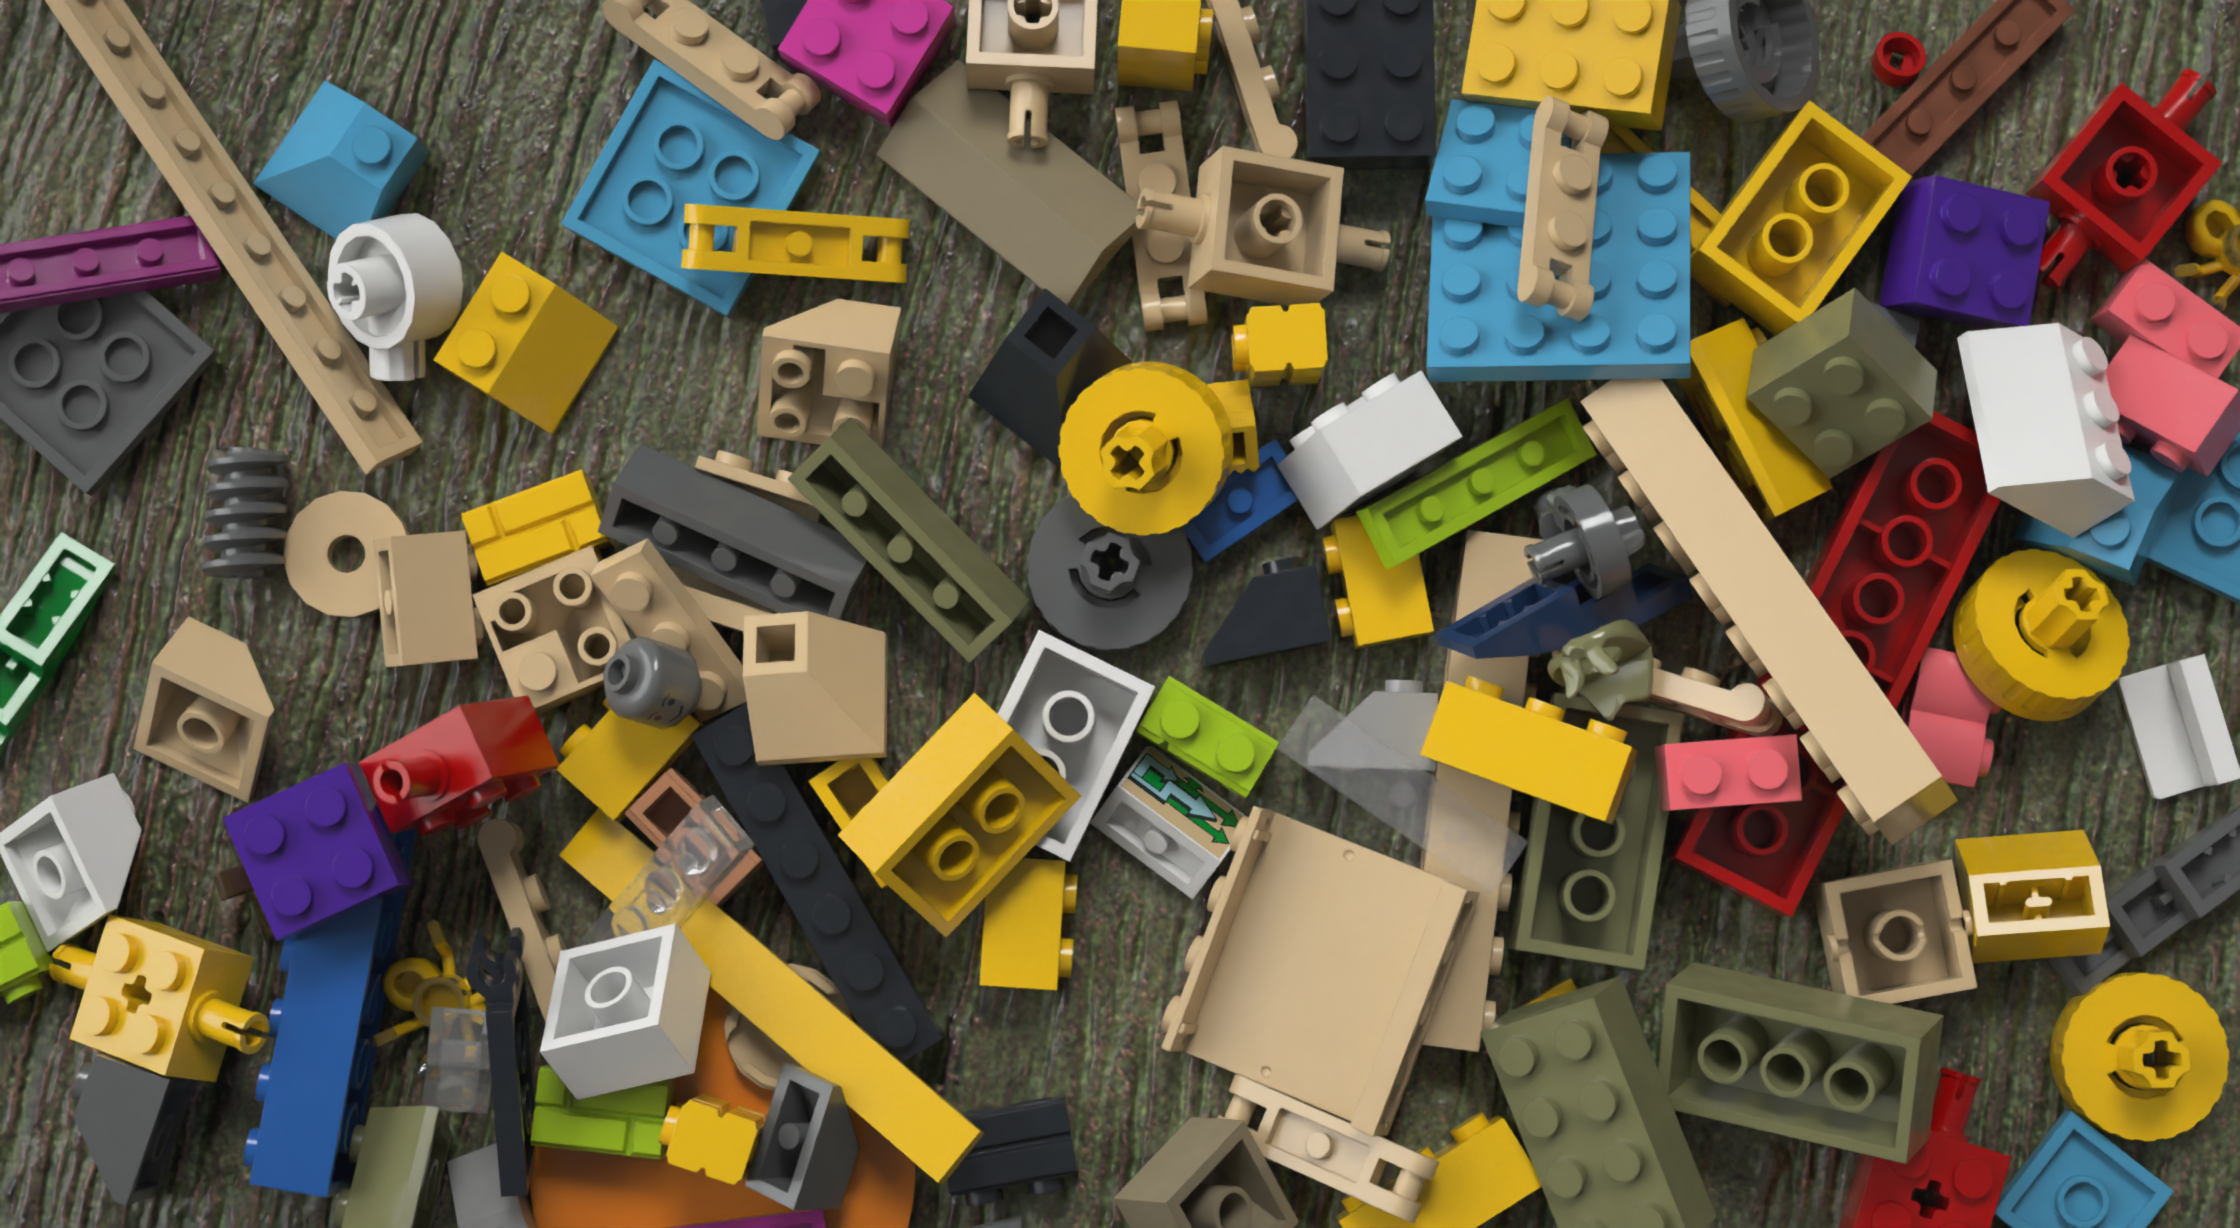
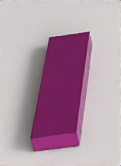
(104, 263)

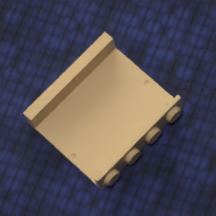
(1319, 968)

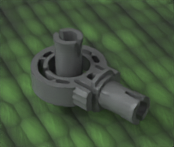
(1582, 538)

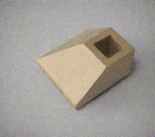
(828, 369)
(553, 630)
(814, 688)

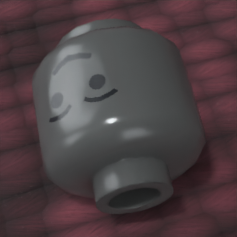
(652, 683)

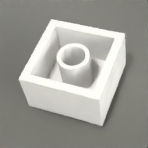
(1367, 446)
(626, 1012)

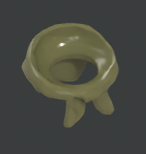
(1606, 667)

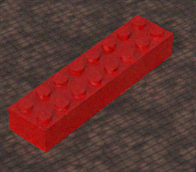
(1885, 588)

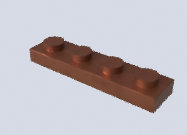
(1963, 79)

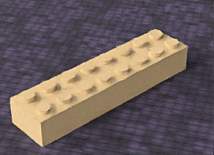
(1775, 613)

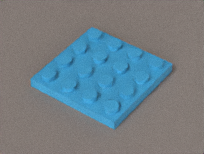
(1637, 277)

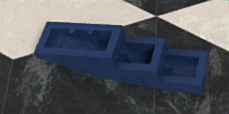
(1548, 616)

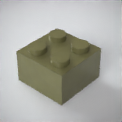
(1842, 383)

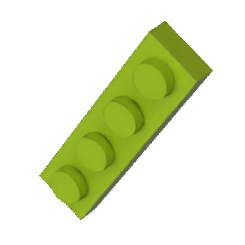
(1476, 483)

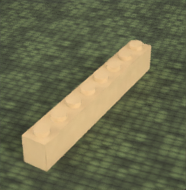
(1486, 569)

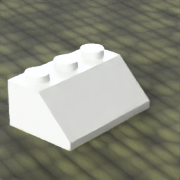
(2047, 424)

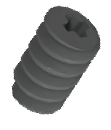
(244, 513)

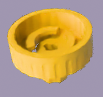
(1098, 450)
(2067, 620)
(2173, 1090)

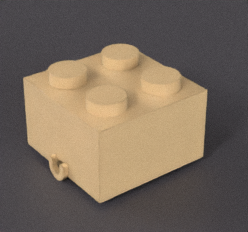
(1896, 933)

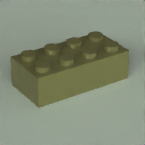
(1591, 883)
(1800, 1061)
(1596, 1113)

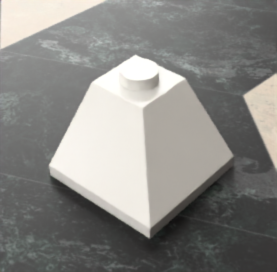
(72, 857)

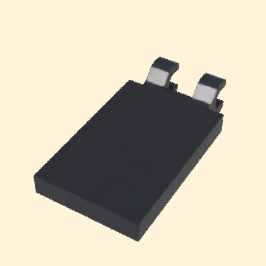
(508, 1056)

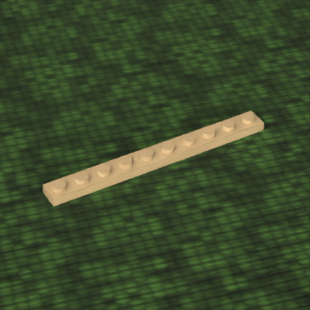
(239, 230)

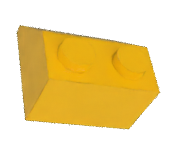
(526, 343)

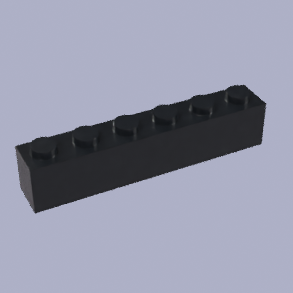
(819, 889)

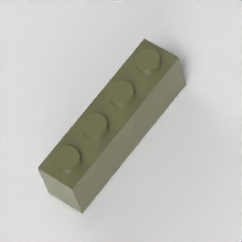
(909, 540)

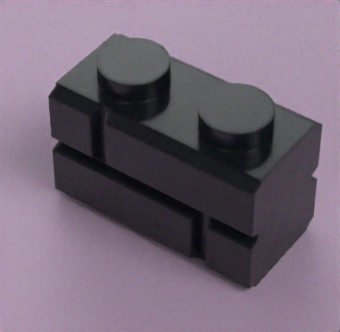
(1020, 1146)

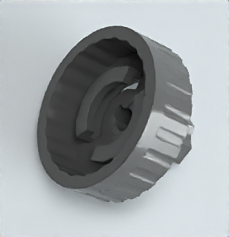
(1749, 55)
(1075, 540)

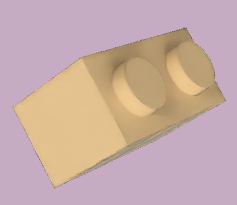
(427, 598)

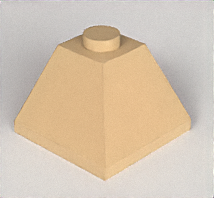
(206, 710)

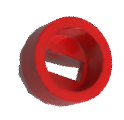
(1910, 65)

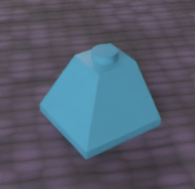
(341, 162)
(2125, 538)

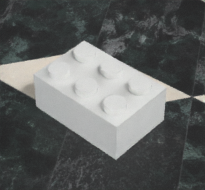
(1079, 721)

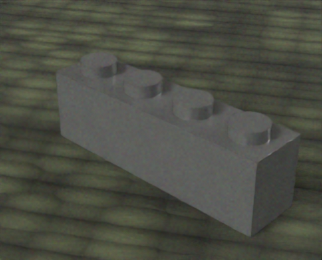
(732, 537)

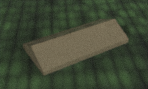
(1028, 204)

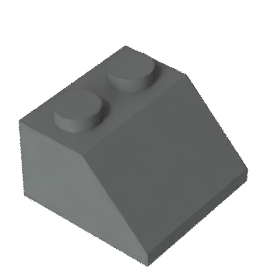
(129, 1123)

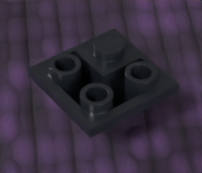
(1043, 371)

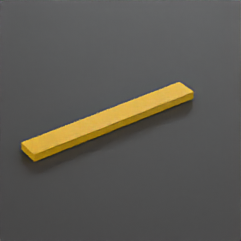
(793, 1013)

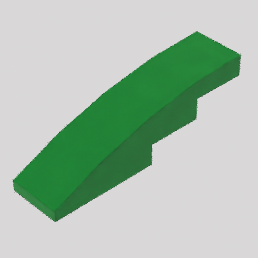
(44, 623)

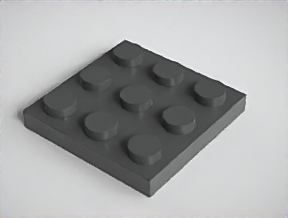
(94, 378)

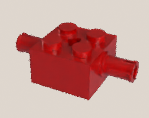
(2163, 177)
(460, 766)
(1960, 1174)

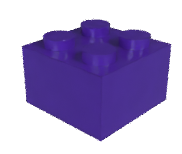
(1964, 253)
(317, 851)

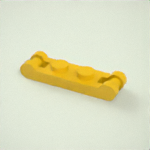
(795, 243)

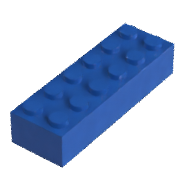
(324, 1046)

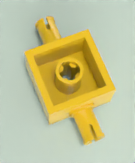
(161, 998)

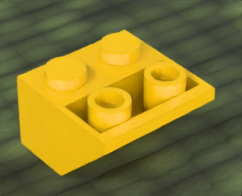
(2032, 896)

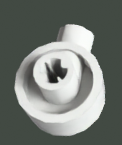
(395, 289)

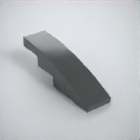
(2161, 900)

